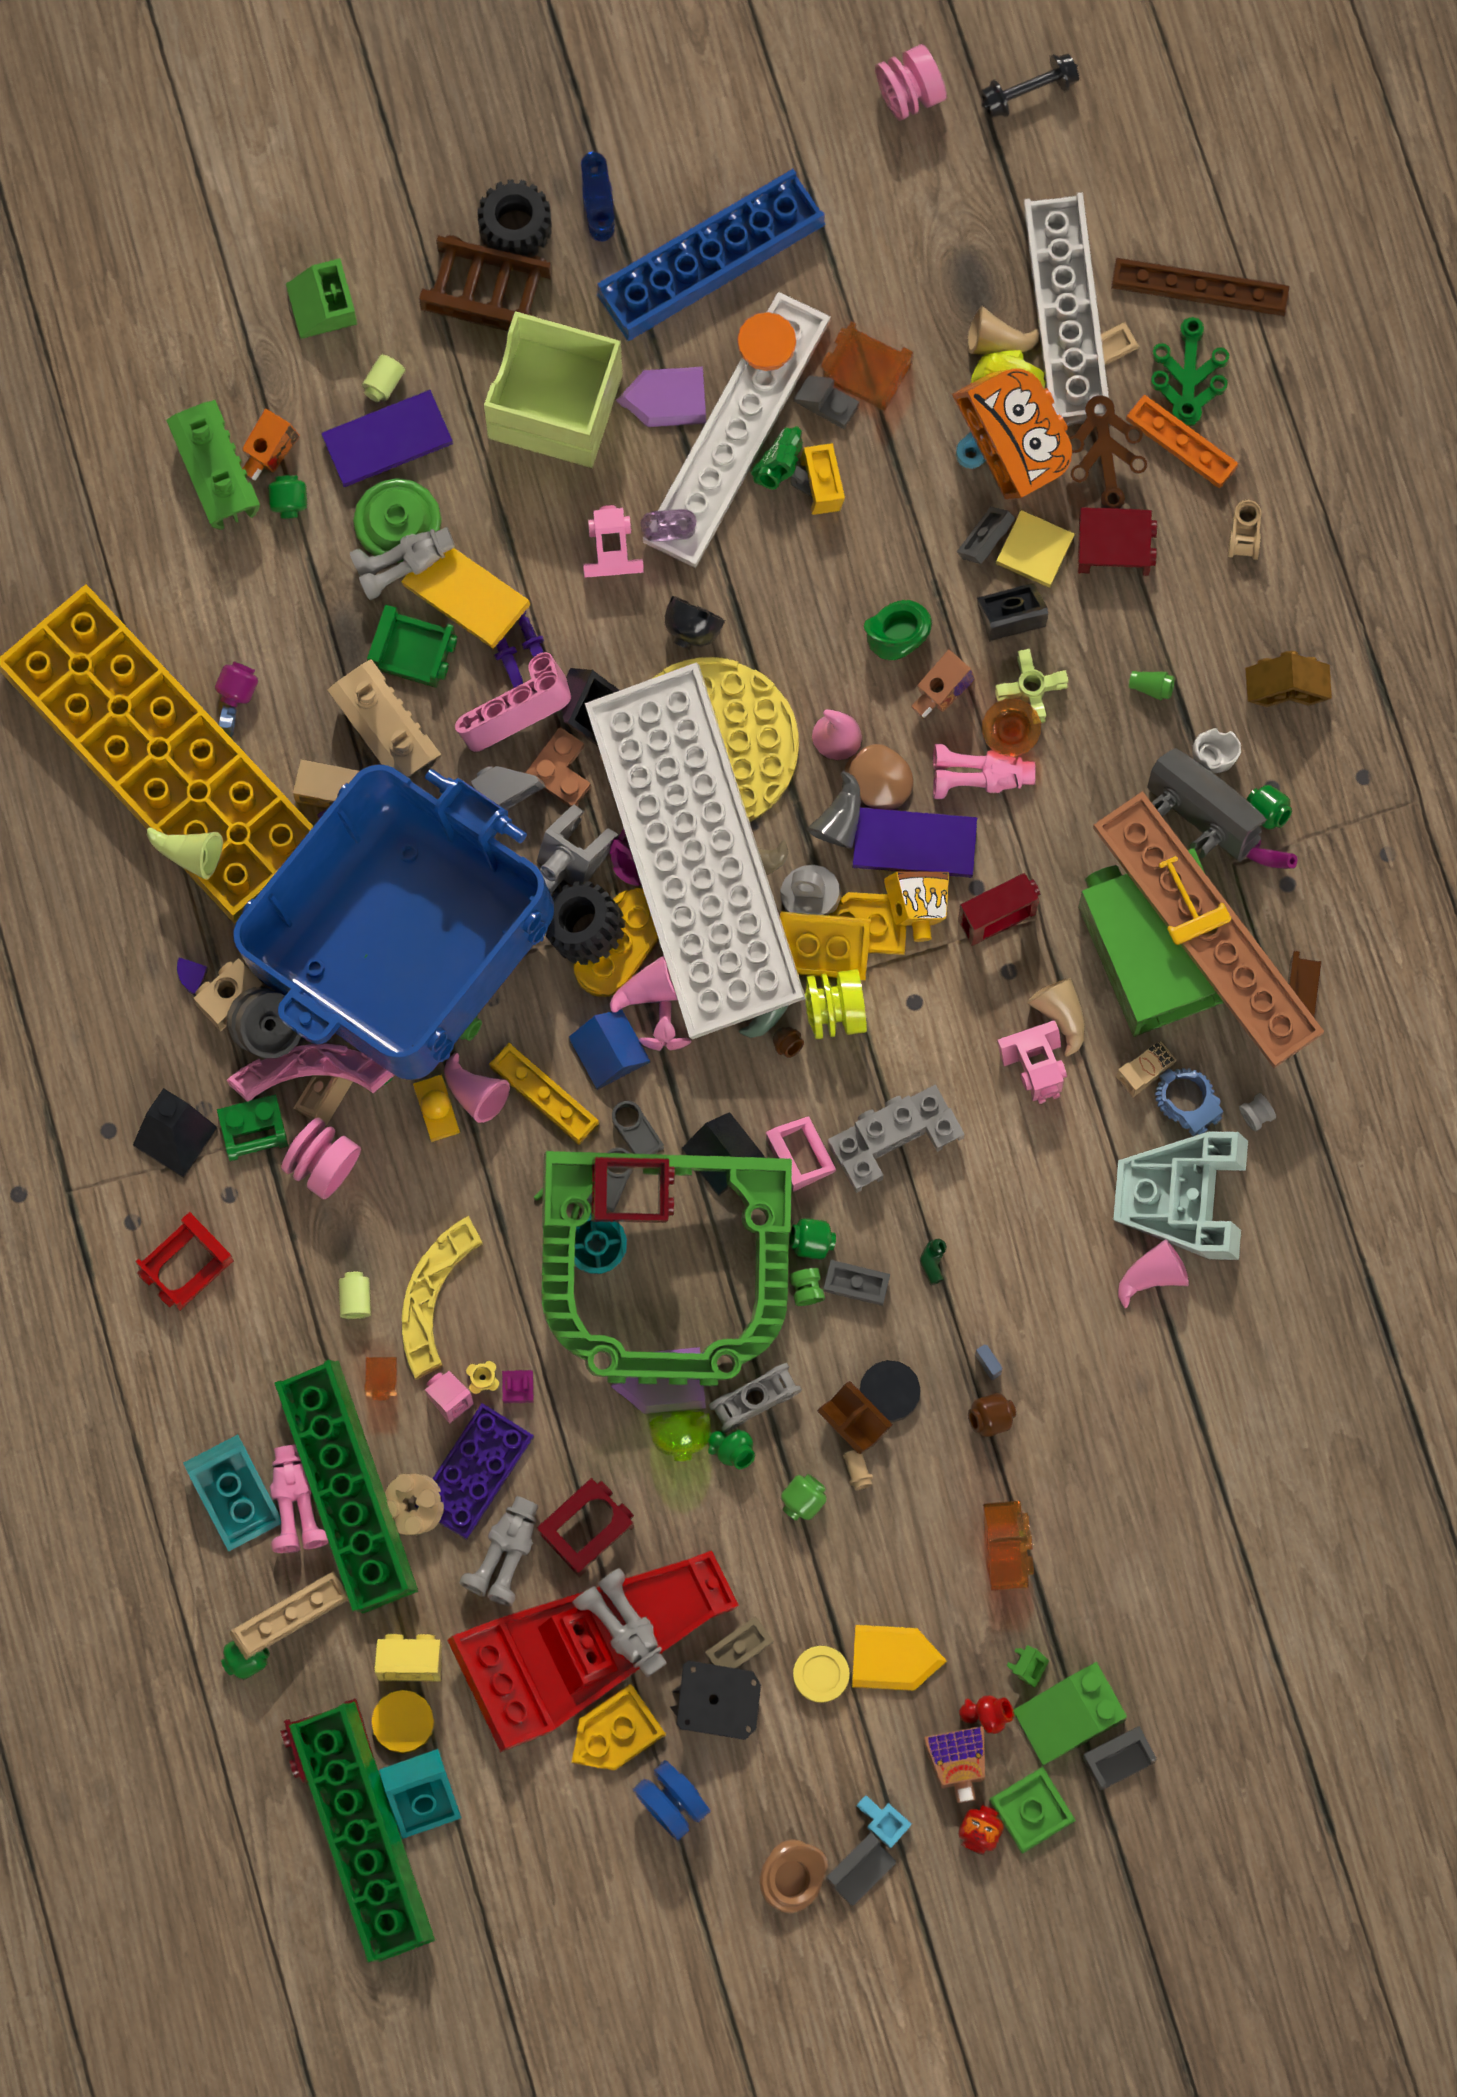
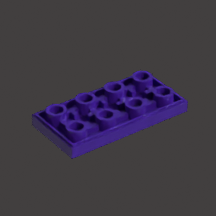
(387, 438)
(915, 842)
(478, 1468)

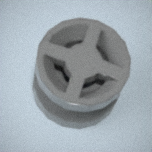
(1257, 1112)

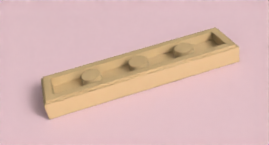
(289, 1615)

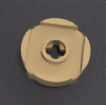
(428, 1499)

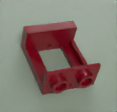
(616, 1528)

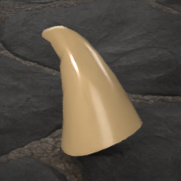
(993, 335)
(1062, 1004)

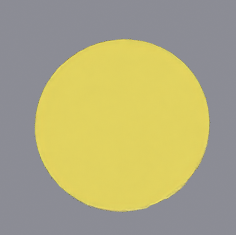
(754, 727)

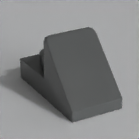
(826, 401)

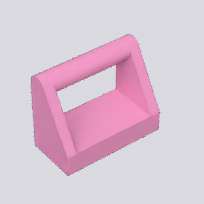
(779, 1149)

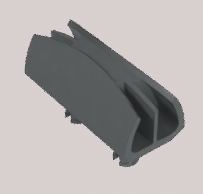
(1205, 803)

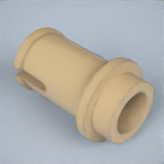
(858, 1470)

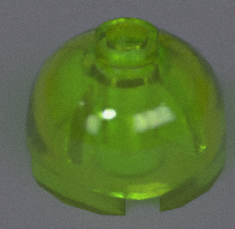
(681, 1433)

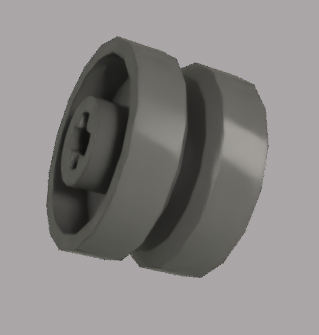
(257, 1025)

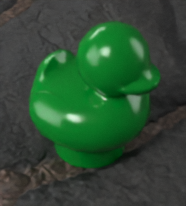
(732, 1449)

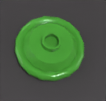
(392, 512)

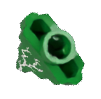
(779, 460)

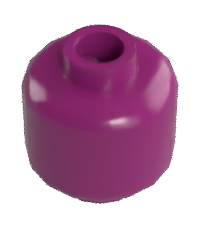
(236, 684)

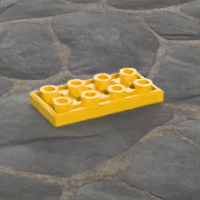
(469, 596)

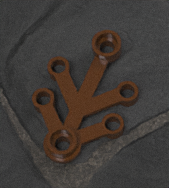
(1106, 447)

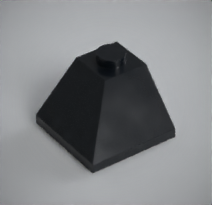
(584, 687)
(173, 1133)

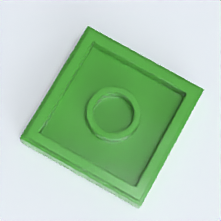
(1032, 1810)

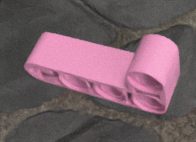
(517, 708)

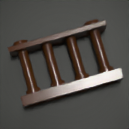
(464, 305)

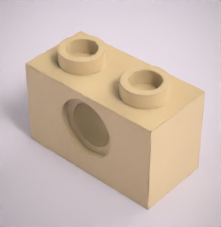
(208, 994)

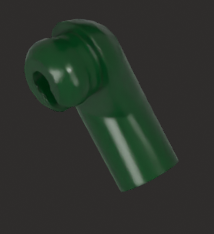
(930, 1259)

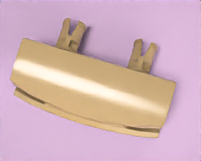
(383, 720)

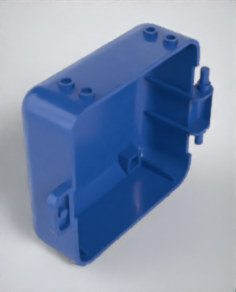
(416, 892)

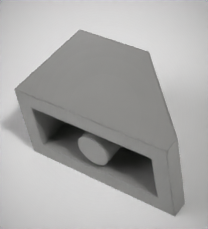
(506, 785)

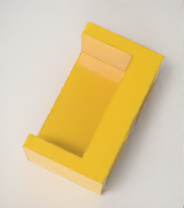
(823, 478)

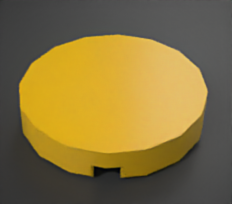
(402, 1721)

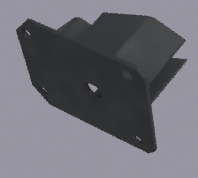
(726, 1714)

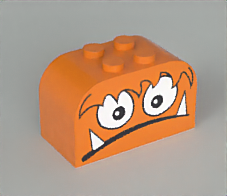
(1016, 430)

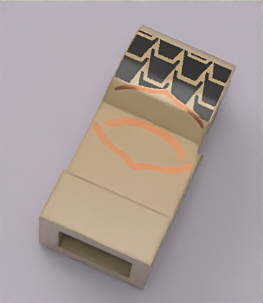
(1145, 1068)

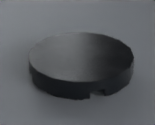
(891, 1389)

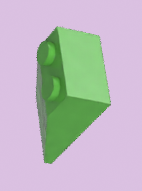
(1070, 1714)

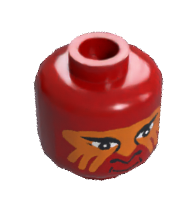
(981, 1830)

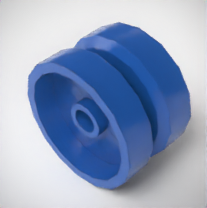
(676, 1796)

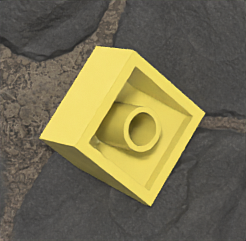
(408, 1658)

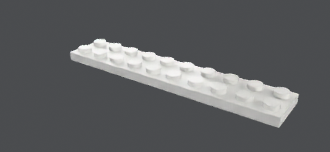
(736, 435)

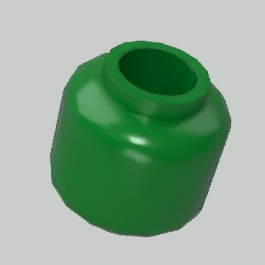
(287, 496)
(1272, 805)
(812, 1238)
(243, 1668)

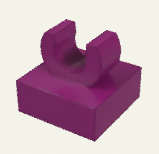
(518, 1386)

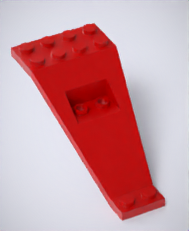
(534, 1669)

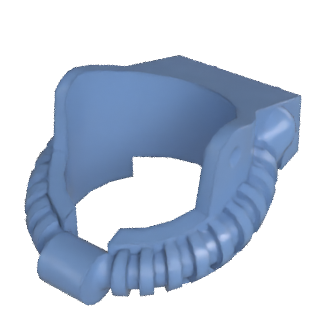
(1195, 1120)

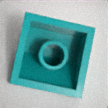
(420, 1793)

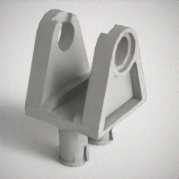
(564, 860)

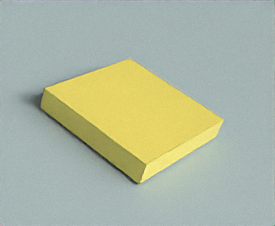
(1035, 548)

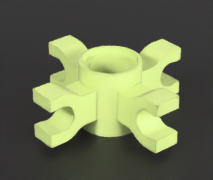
(1028, 674)

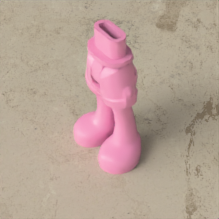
(997, 771)
(289, 1486)

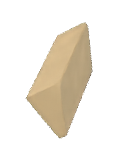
(322, 1097)

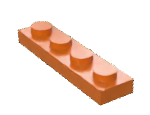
(1182, 441)

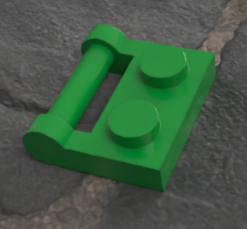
(249, 1119)

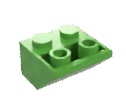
(321, 299)

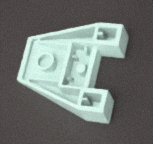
(1173, 1192)

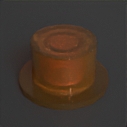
(1011, 727)

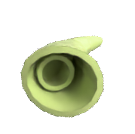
(193, 851)

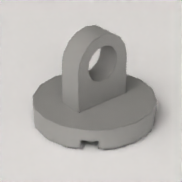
(810, 891)

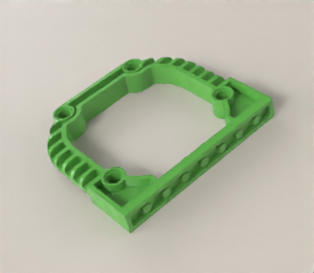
(759, 1184)

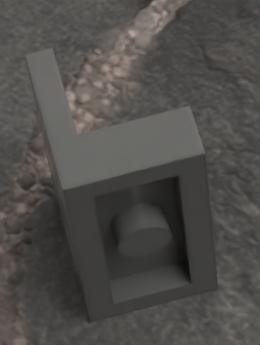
(861, 1870)

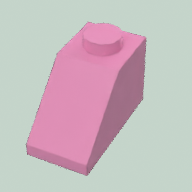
(448, 1395)

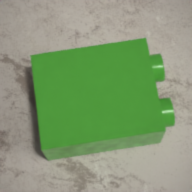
(1145, 967)

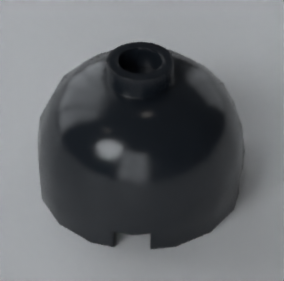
(691, 623)

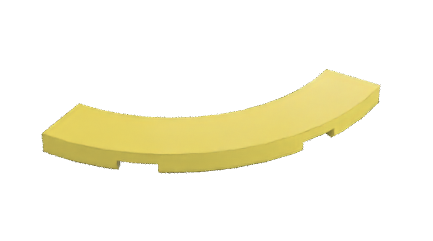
(424, 1290)

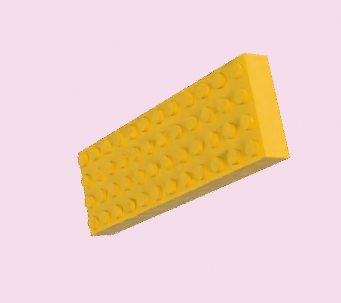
(154, 744)

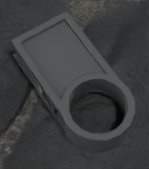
(641, 1136)
(615, 1183)

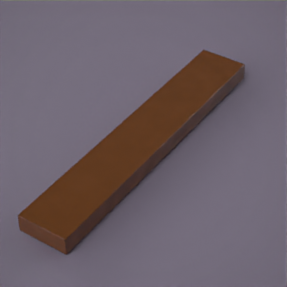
(1200, 286)

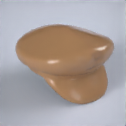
(882, 777)
(793, 1875)

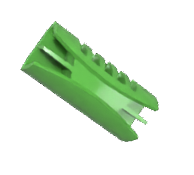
(213, 463)

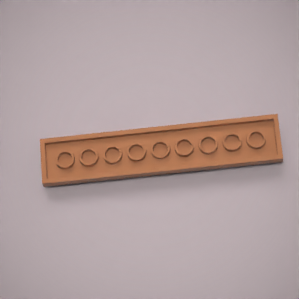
(1224, 955)

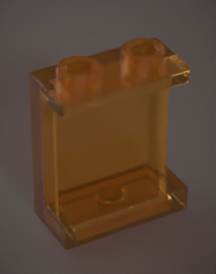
(866, 366)

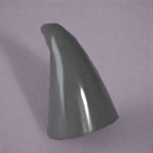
(841, 819)

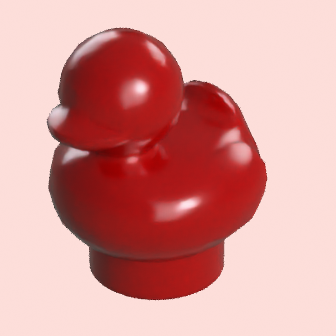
(990, 1711)

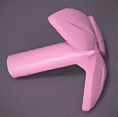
(664, 1032)

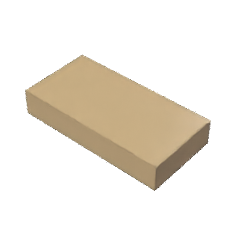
(1117, 343)

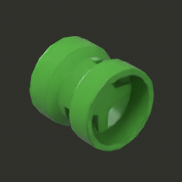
(807, 1287)

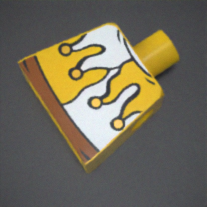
(918, 900)

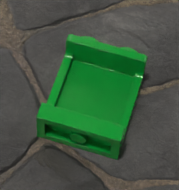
(412, 648)

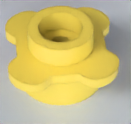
(487, 1369)

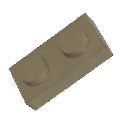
(740, 1645)

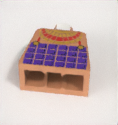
(947, 673)
(958, 1760)

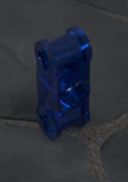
(597, 196)

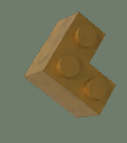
(1288, 679)

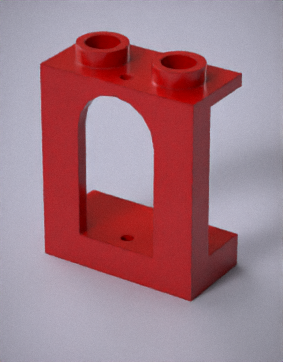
(166, 1250)

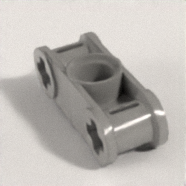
(742, 1410)

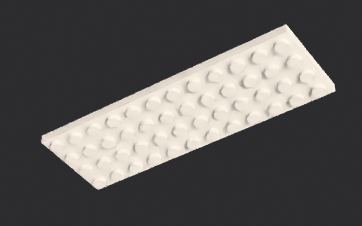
(695, 851)

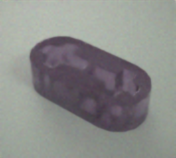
(668, 518)

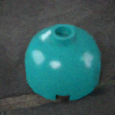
(599, 1246)

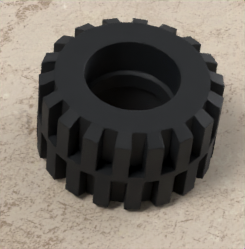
(511, 198)
(598, 936)

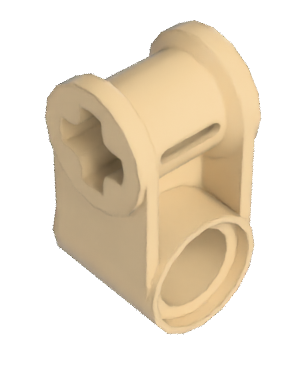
(1245, 536)

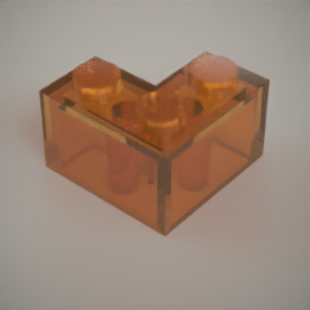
(1007, 1545)

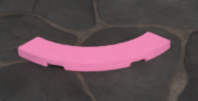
(309, 1061)

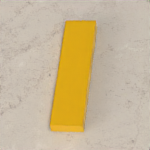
(544, 1093)

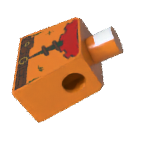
(270, 434)

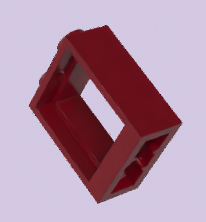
(999, 908)
(666, 1177)

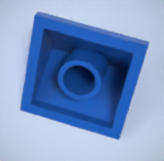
(608, 1048)

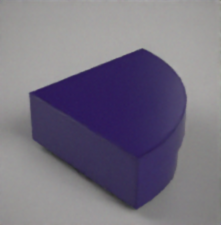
(191, 974)

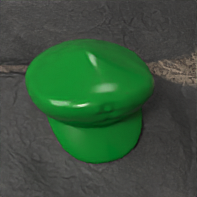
(898, 629)

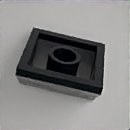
(1013, 611)
(721, 1138)

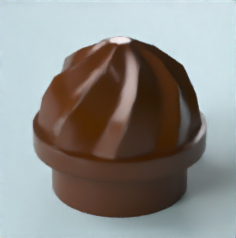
(787, 1041)

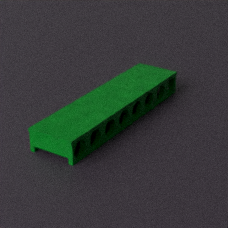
(346, 1487)
(363, 1833)

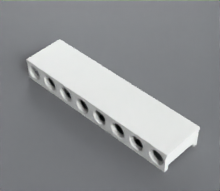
(1066, 305)

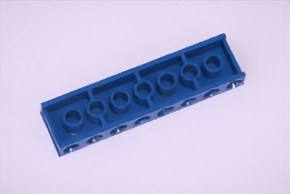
(710, 255)

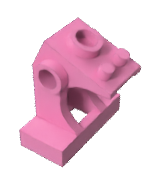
(606, 521)
(1042, 1078)

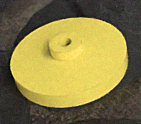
(821, 1674)

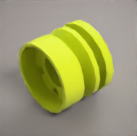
(836, 1004)

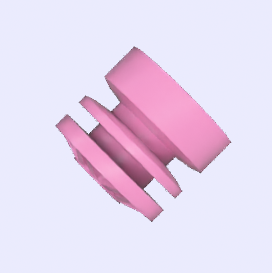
(915, 80)
(317, 1155)

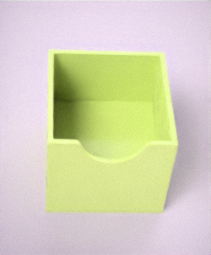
(554, 389)

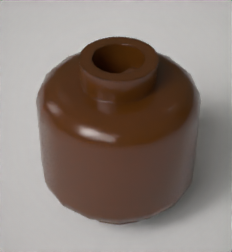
(991, 1415)

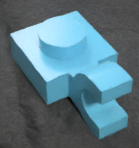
(886, 1823)

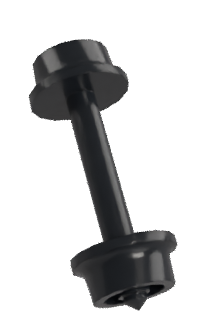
(1063, 71)

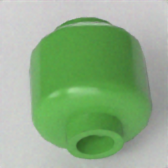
(803, 1497)

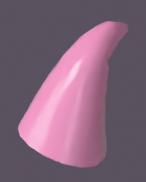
(837, 735)
(647, 986)
(477, 1094)
(1156, 1268)

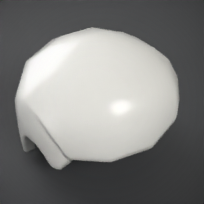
(1216, 750)

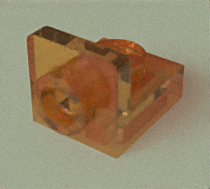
(381, 1378)

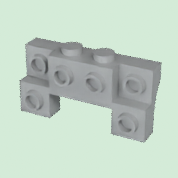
(890, 1128)

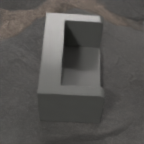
(1119, 1758)

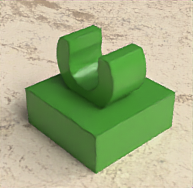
(1030, 1665)

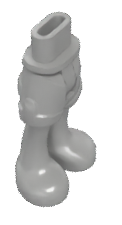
(418, 554)
(509, 1535)
(636, 1637)

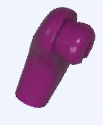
(1272, 858)

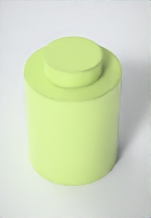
(382, 378)
(354, 1296)

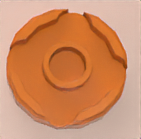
(767, 341)

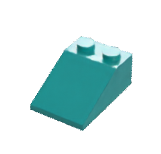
(233, 1492)

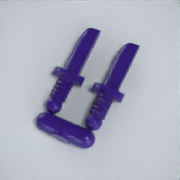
(506, 653)

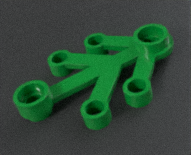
(1189, 376)

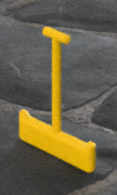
(1199, 924)

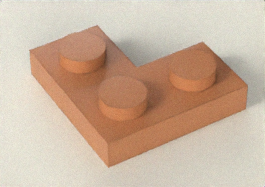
(553, 768)

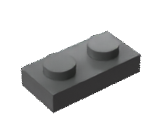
(985, 535)
(856, 1282)

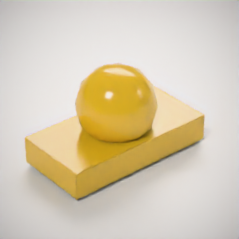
(436, 1108)

